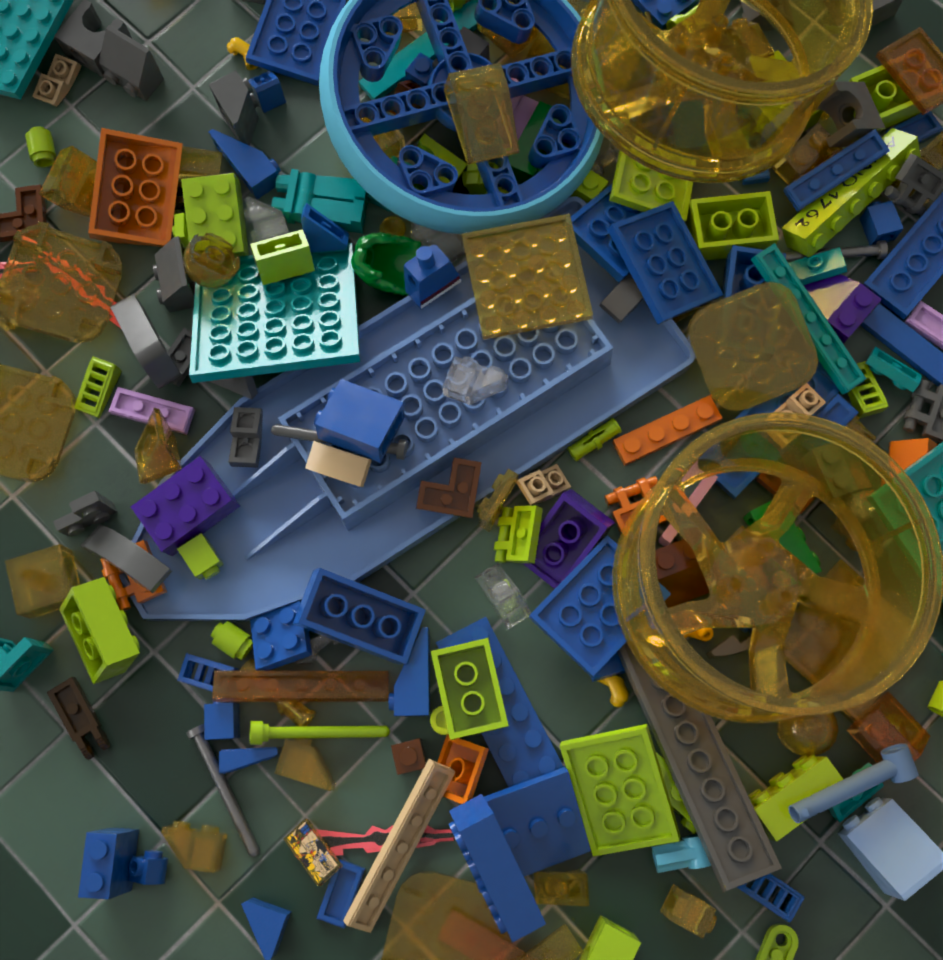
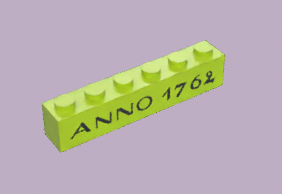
(834, 210)

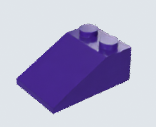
(843, 303)
(567, 537)

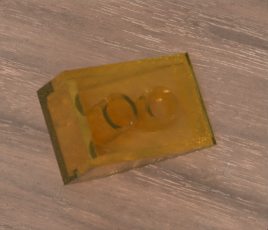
(482, 112)

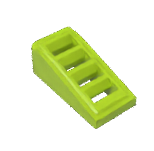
(88, 384)
(879, 401)

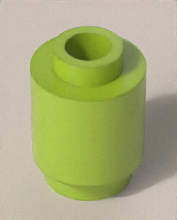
(40, 147)
(232, 640)

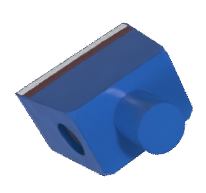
(429, 275)

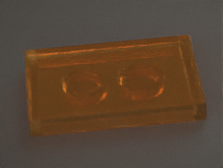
(916, 68)

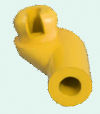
(618, 690)

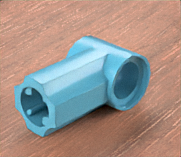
(680, 855)

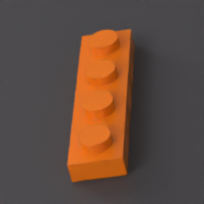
(667, 430)

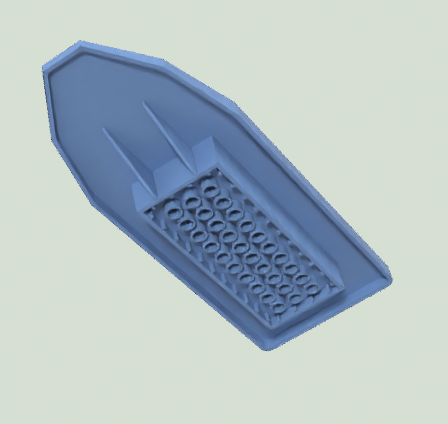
(300, 520)

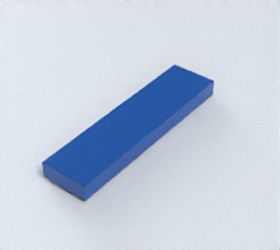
(836, 170)
(905, 343)

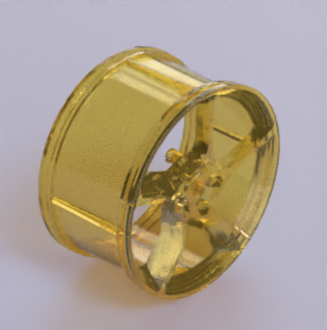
(700, 100)
(761, 582)

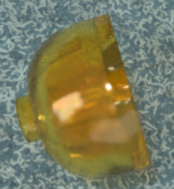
(210, 260)
(809, 734)

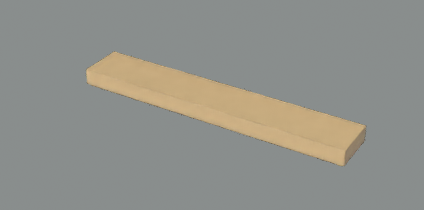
(399, 846)

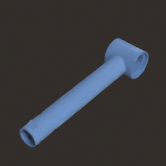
(896, 765)

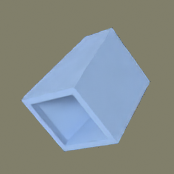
(892, 848)

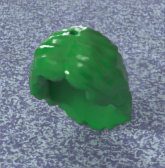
(381, 260)

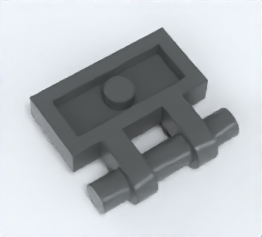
(922, 178)
(934, 420)

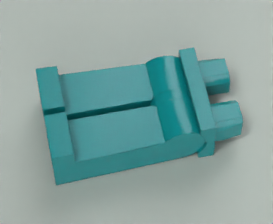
(334, 197)

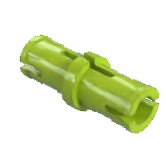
(594, 439)

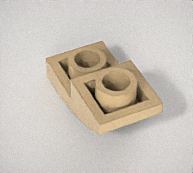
(59, 80)
(803, 401)
(338, 464)
(543, 484)

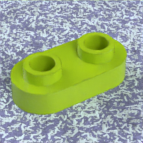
(771, 950)

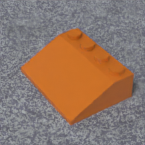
(134, 189)

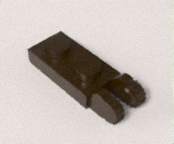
(78, 716)

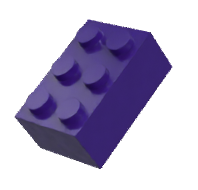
(185, 506)

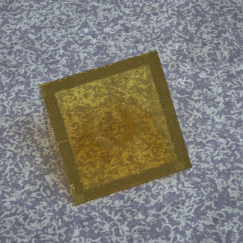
(156, 450)

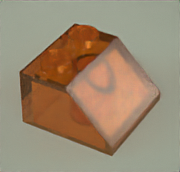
(887, 725)

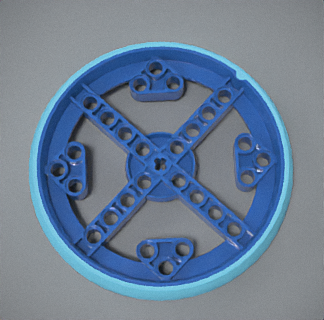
(436, 204)

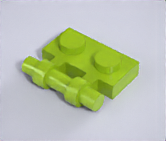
(518, 534)

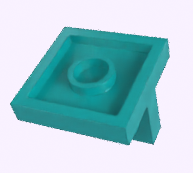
(20, 661)

